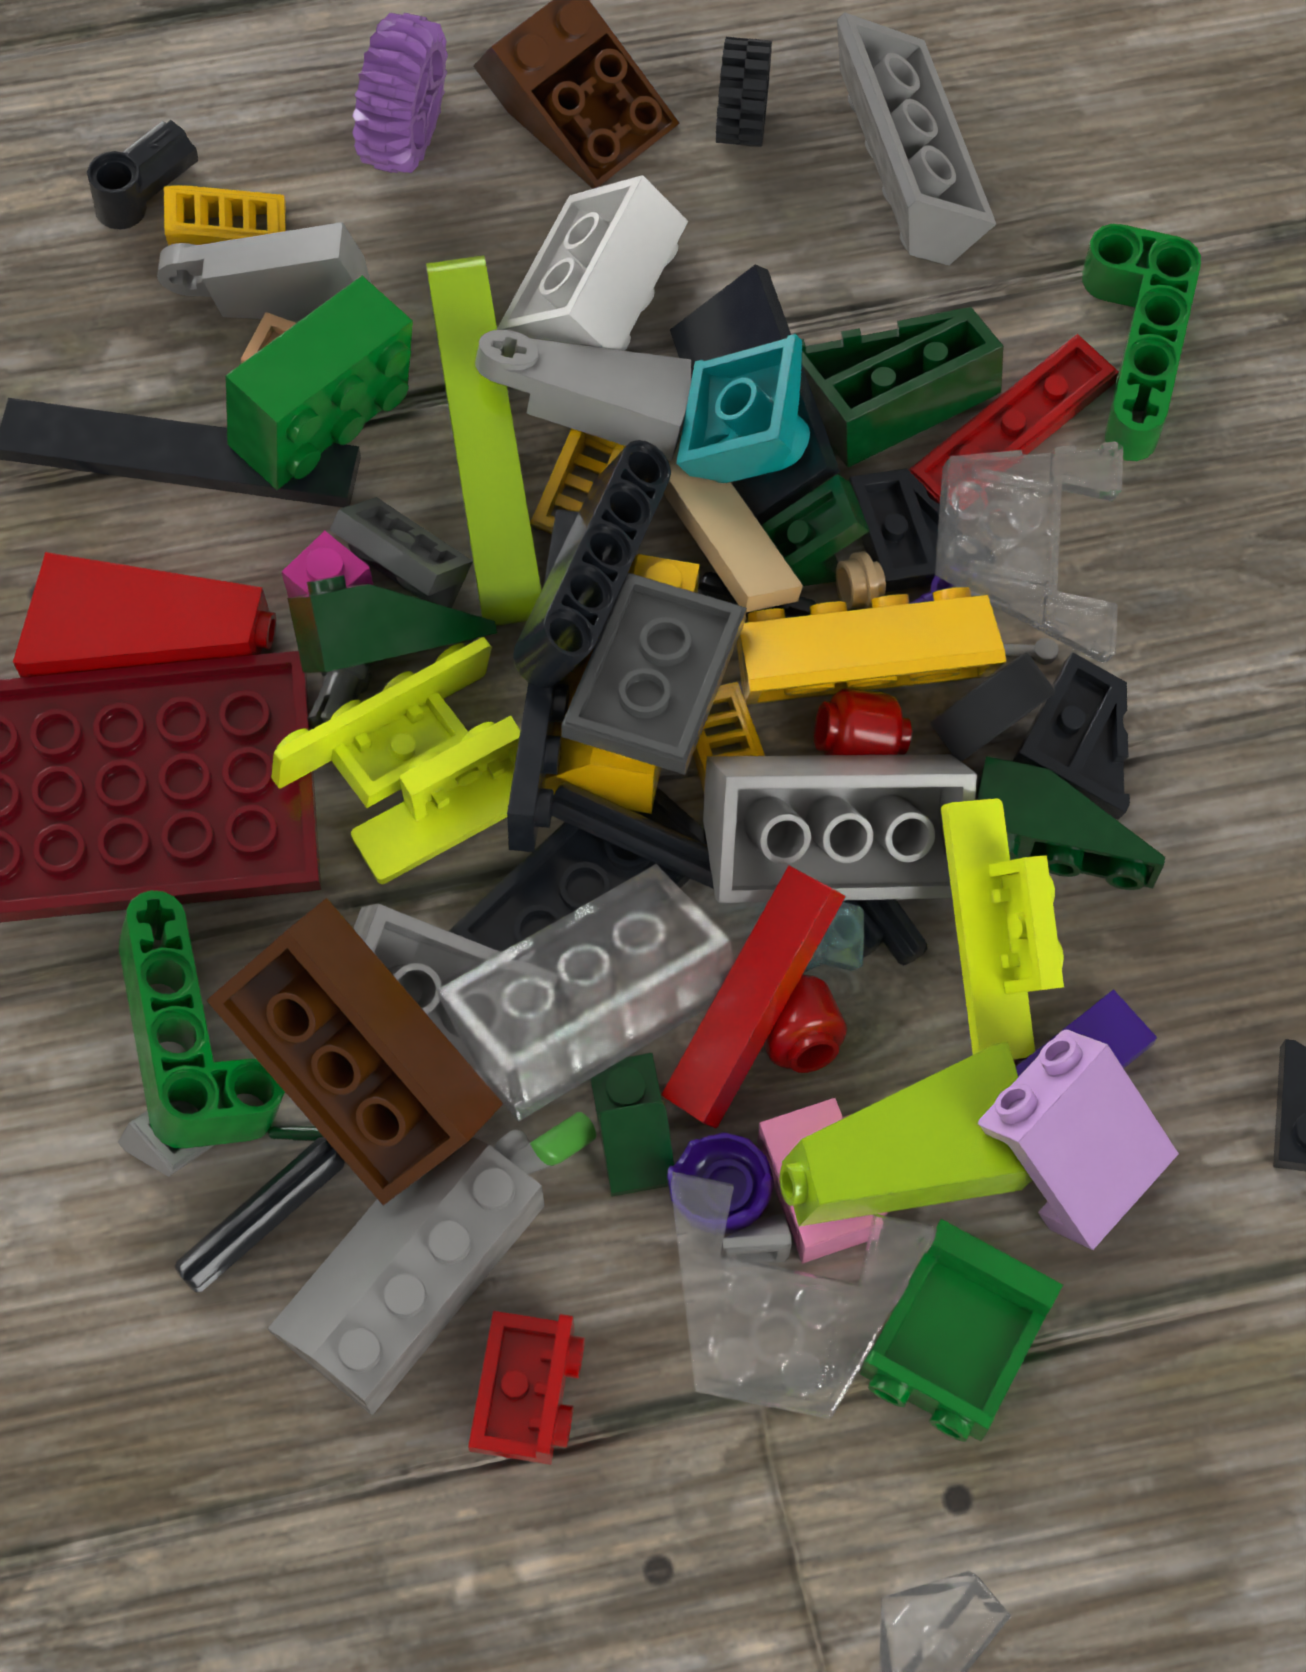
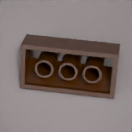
(355, 1052)

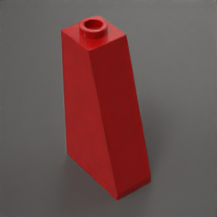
(132, 616)

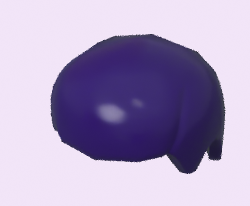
(731, 1161)

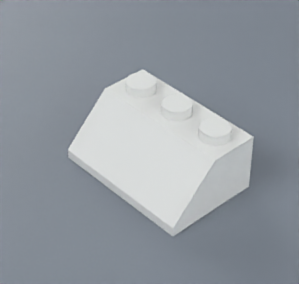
(598, 266)

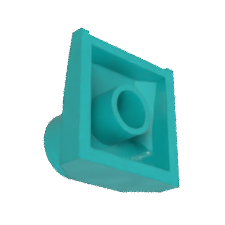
(744, 414)

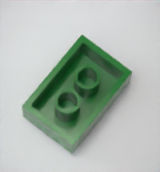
(319, 383)

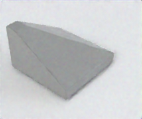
(143, 1144)
(761, 1243)

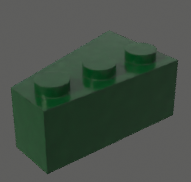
(901, 379)

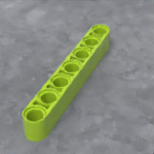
(484, 444)

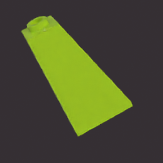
(908, 1148)

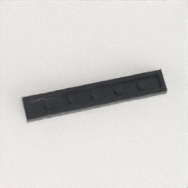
(160, 452)

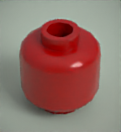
(862, 724)
(807, 1029)

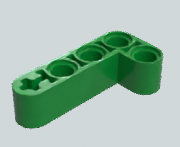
(1142, 283)
(181, 1019)

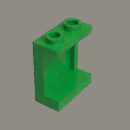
(959, 1333)

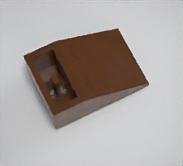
(576, 89)

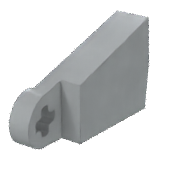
(266, 273)
(593, 388)

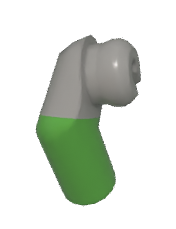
(550, 1147)

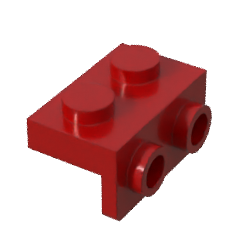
(523, 1387)

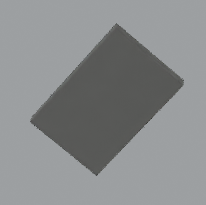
(654, 673)

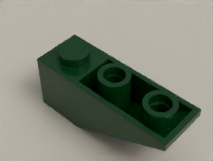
(1058, 821)

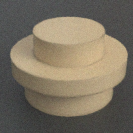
(859, 581)

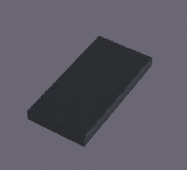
(744, 318)
(564, 876)

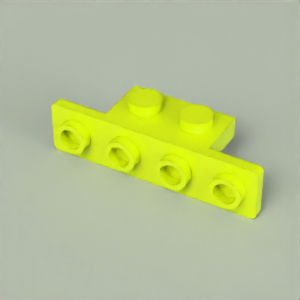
(386, 733)
(444, 801)
(1001, 925)

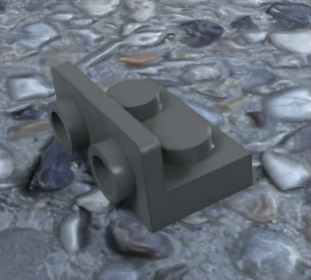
(402, 550)

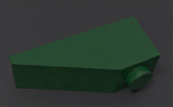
(367, 623)

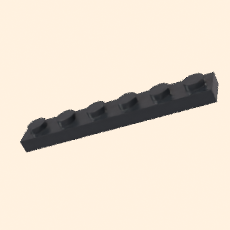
(537, 749)

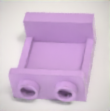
(1081, 1136)

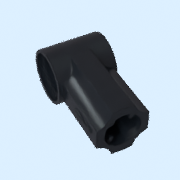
(130, 178)

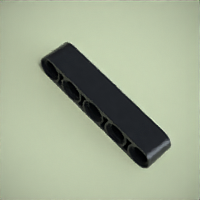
(592, 565)

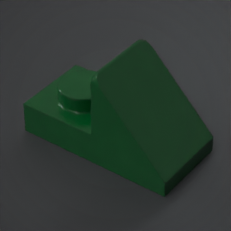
(817, 529)
(633, 1125)

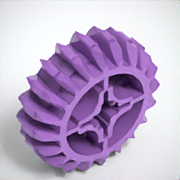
(400, 92)

